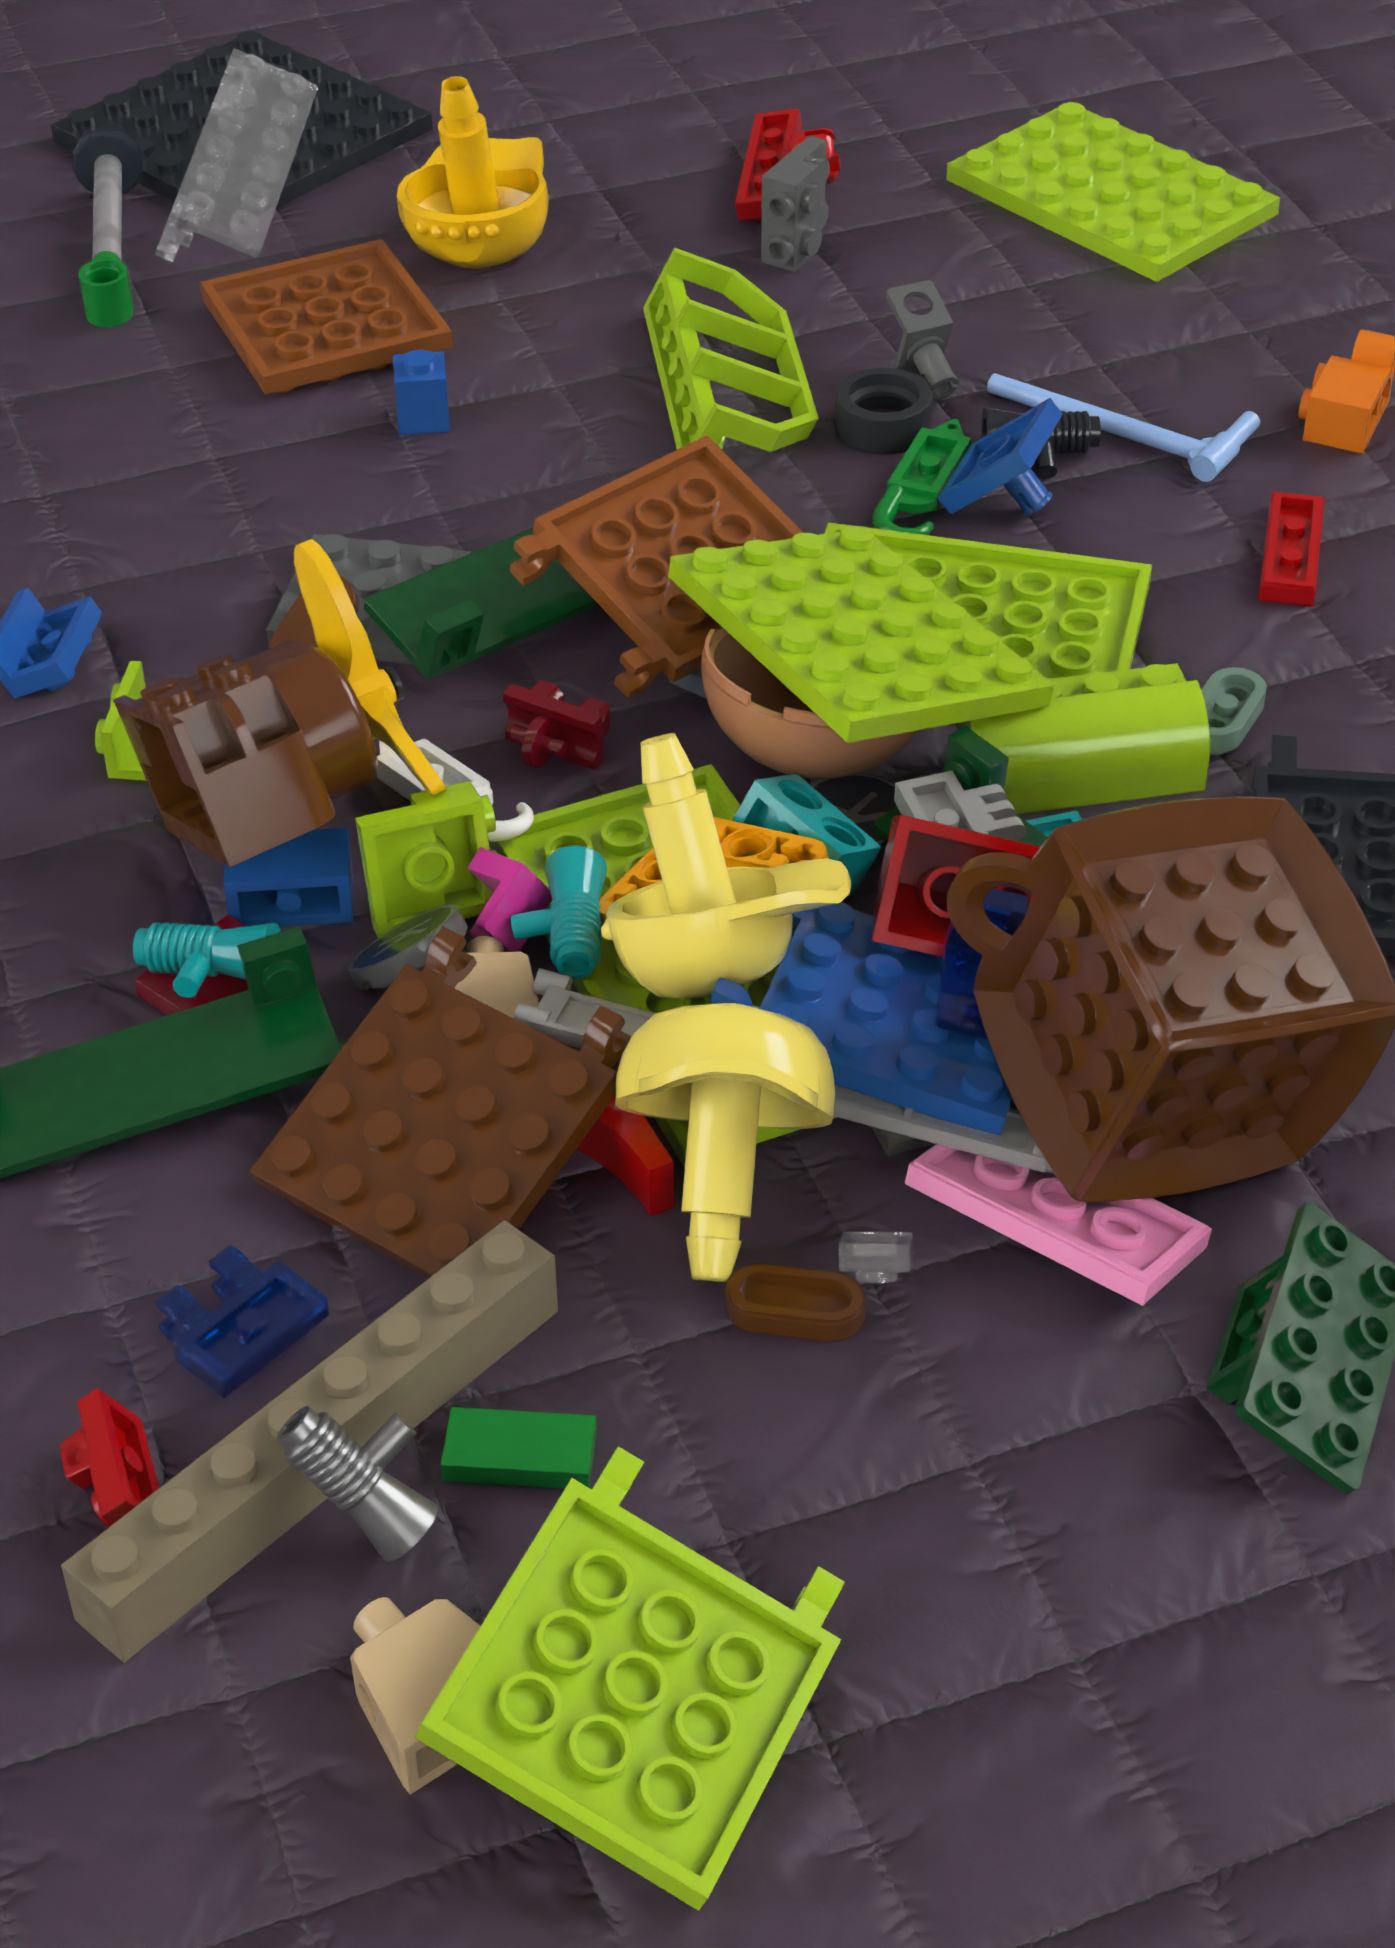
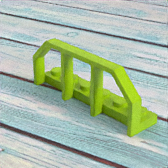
(688, 368)

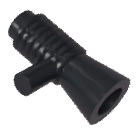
(1072, 433)

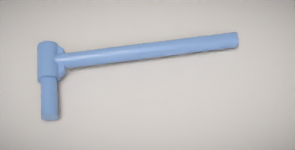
(1204, 456)

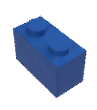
(295, 882)

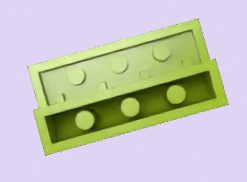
(1104, 740)

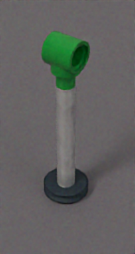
(108, 166)

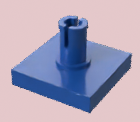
(1005, 460)

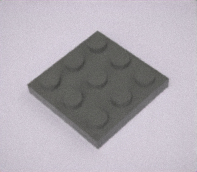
(370, 569)

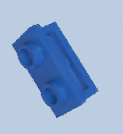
(42, 645)

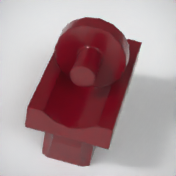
(552, 727)

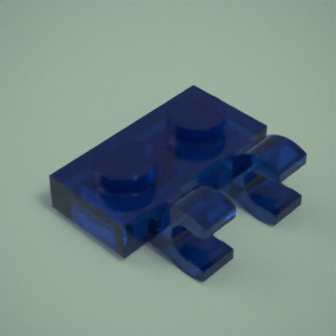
(247, 1331)

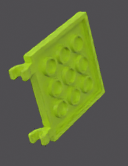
(634, 1688)

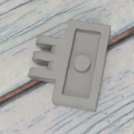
(944, 801)

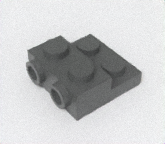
(795, 205)

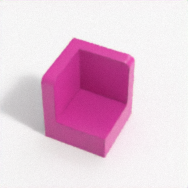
(514, 892)

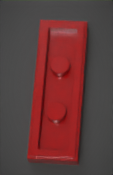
(1292, 549)

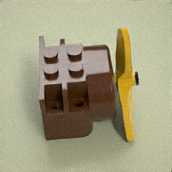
(270, 740)

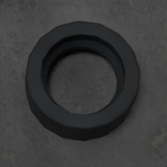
(888, 390)

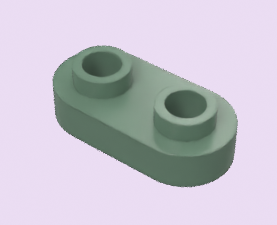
(1233, 704)

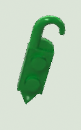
(922, 476)

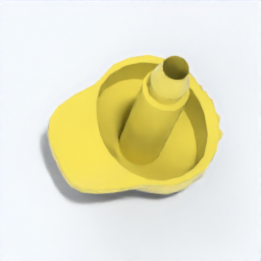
(704, 915)
(726, 1076)

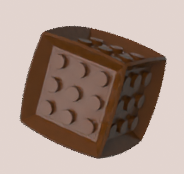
(1177, 993)

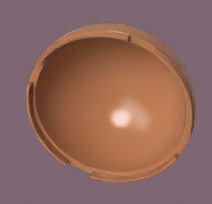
(775, 724)

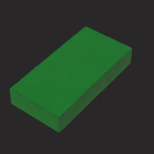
(518, 1447)

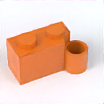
(1350, 394)

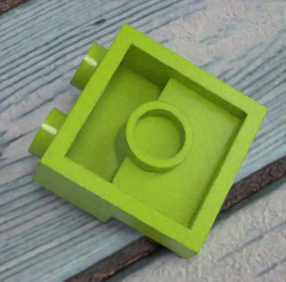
(422, 855)

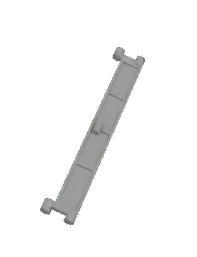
(567, 1014)

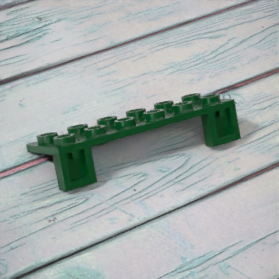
(473, 607)
(172, 1064)

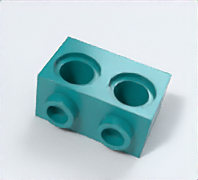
(797, 808)

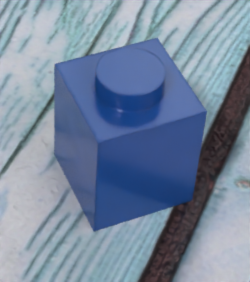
(421, 392)

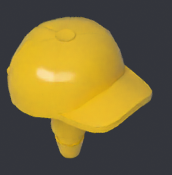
(476, 194)

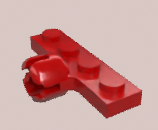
(770, 140)

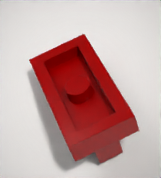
(111, 1455)

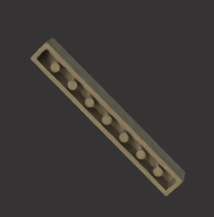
(243, 1489)

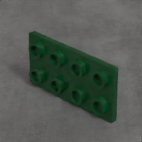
(1313, 1348)

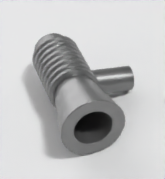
(353, 1477)

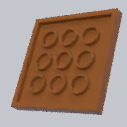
(324, 316)

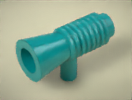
(574, 919)
(194, 951)

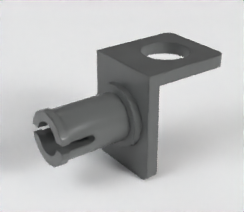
(924, 337)

